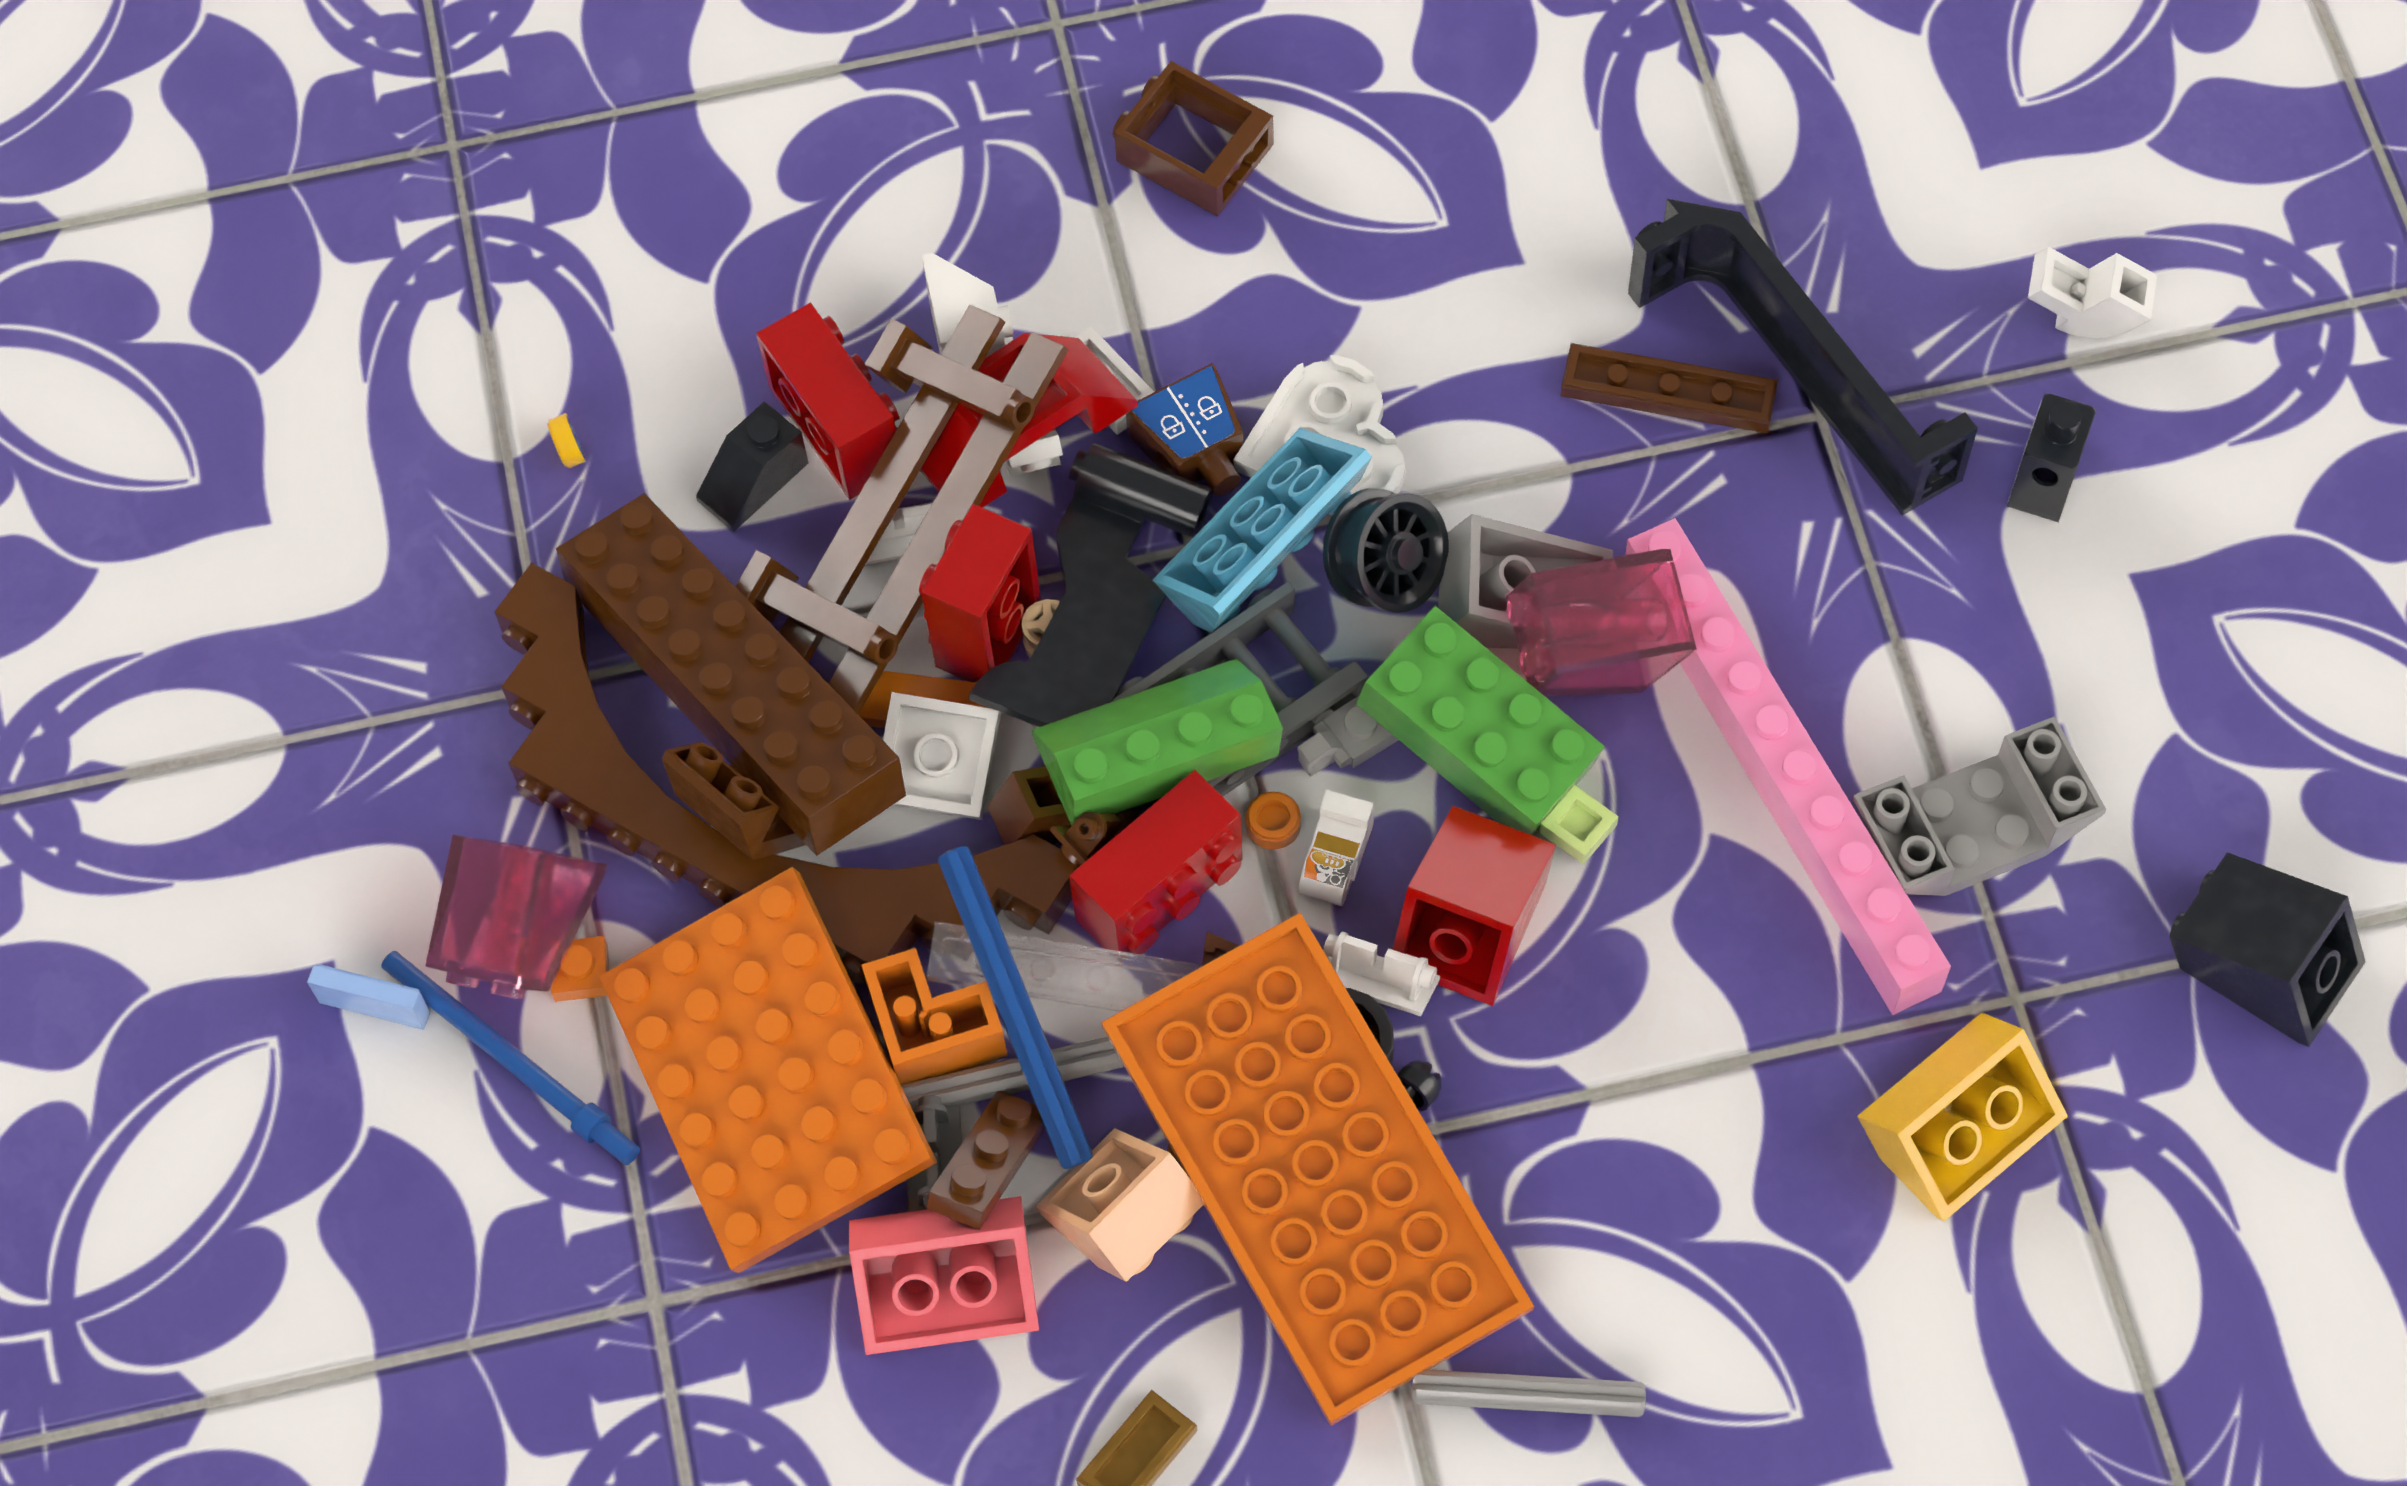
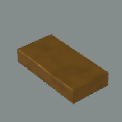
(1140, 1446)

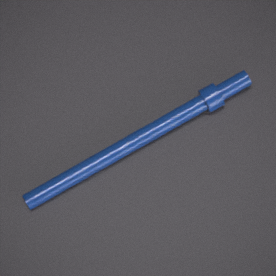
(586, 1119)

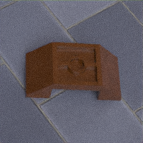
(728, 801)

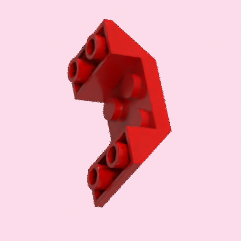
(1078, 388)

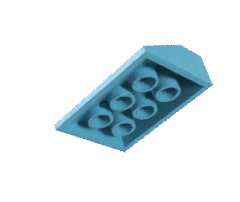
(1261, 527)

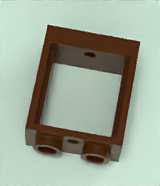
(1219, 183)

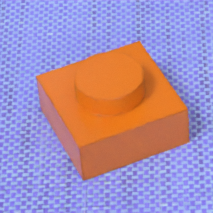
(581, 970)

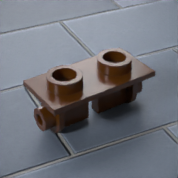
(1091, 833)

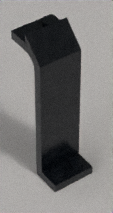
(1726, 250)

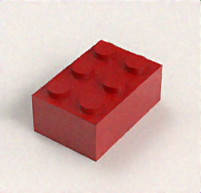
(828, 395)
(979, 593)
(1158, 867)

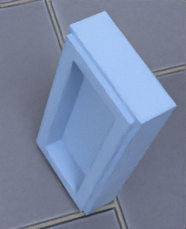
(368, 996)

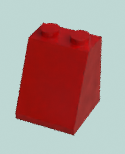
(1473, 902)

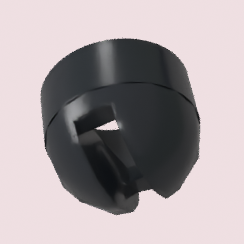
(1420, 1083)

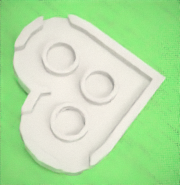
(1334, 401)

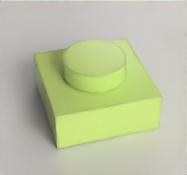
(1578, 824)

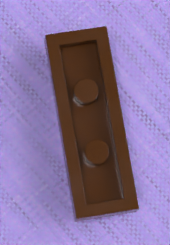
(987, 1160)

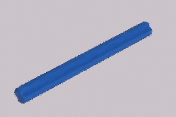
(1015, 1007)

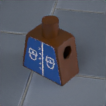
(1190, 430)

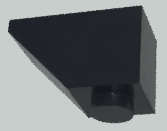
(752, 466)

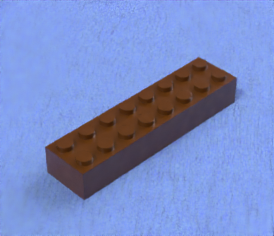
(732, 673)

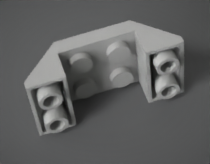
(1984, 814)

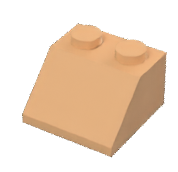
(1122, 1204)

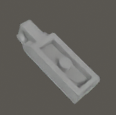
(1344, 737)

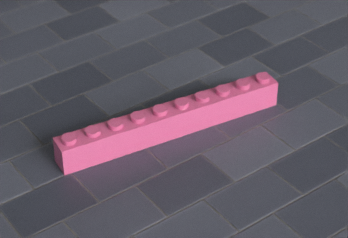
(1800, 788)

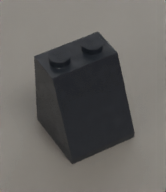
(2270, 944)

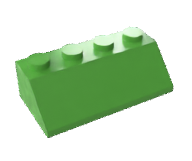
(1157, 737)

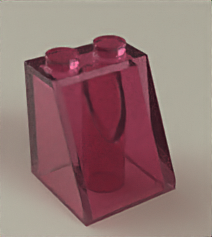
(1601, 625)
(509, 914)

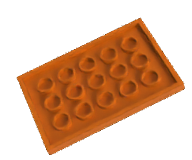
(766, 1070)

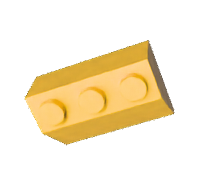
(1964, 1114)

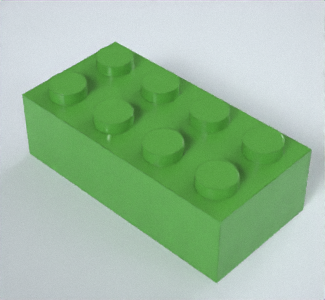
(1478, 723)

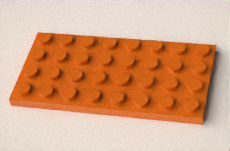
(1317, 1168)

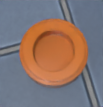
(1273, 820)

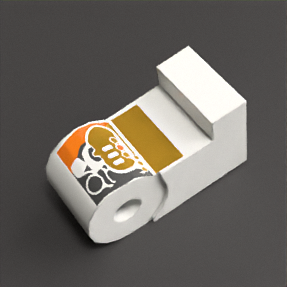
(1336, 847)

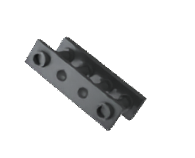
(1298, 717)

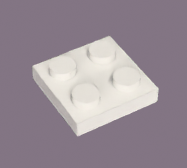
(942, 753)

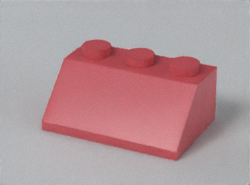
(941, 1280)

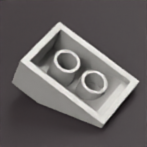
(1489, 562)

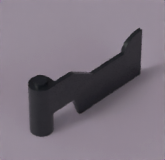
(1105, 598)

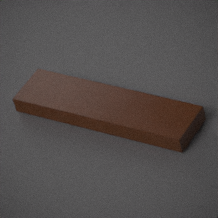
(1669, 388)

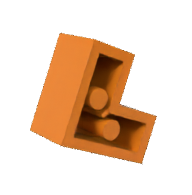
(928, 1033)

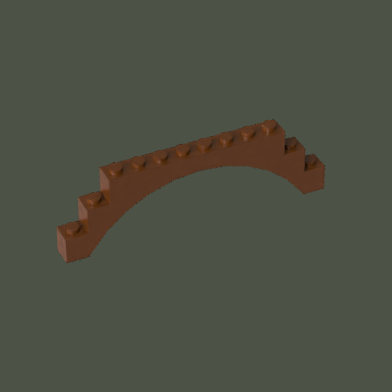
(586, 773)

